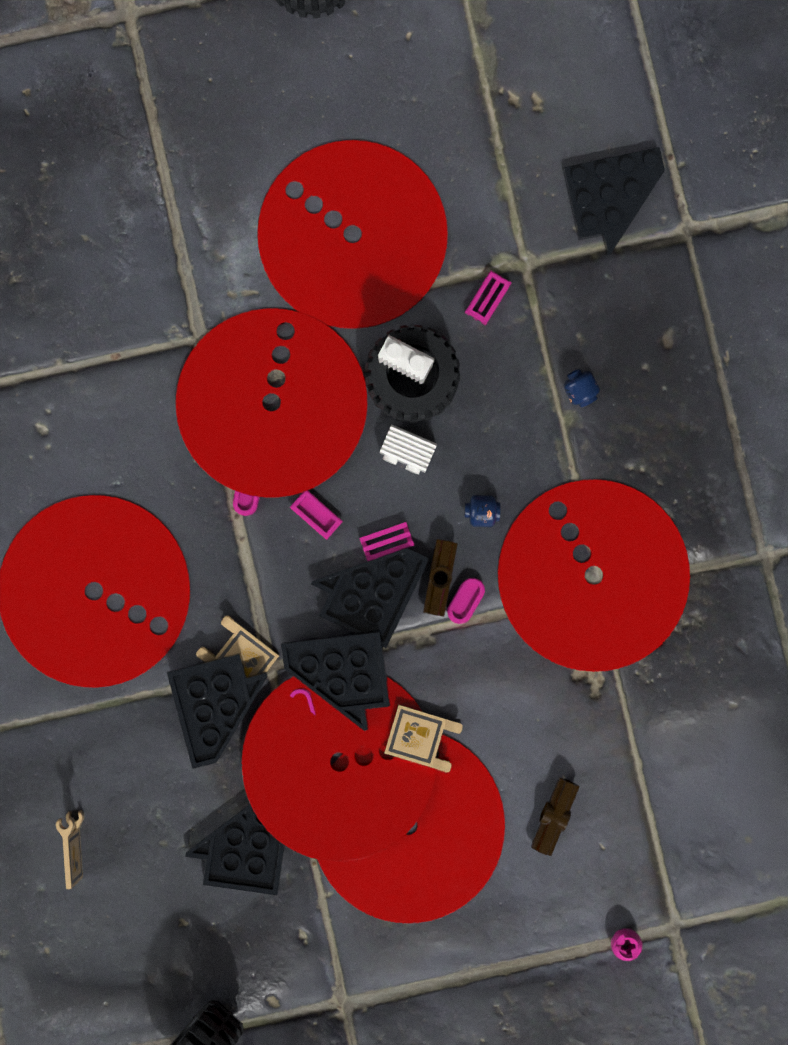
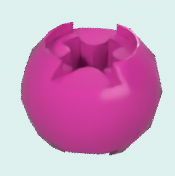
(635, 947)

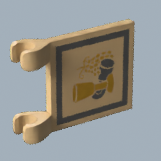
(255, 654)
(417, 737)
(72, 848)

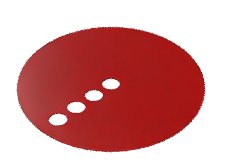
(361, 280)
(263, 449)
(47, 579)
(604, 622)
(310, 803)
(446, 855)

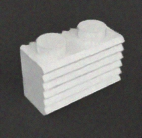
(405, 359)
(407, 449)

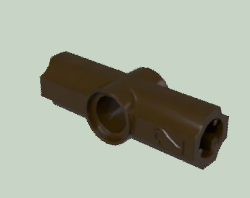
(443, 561)
(555, 816)

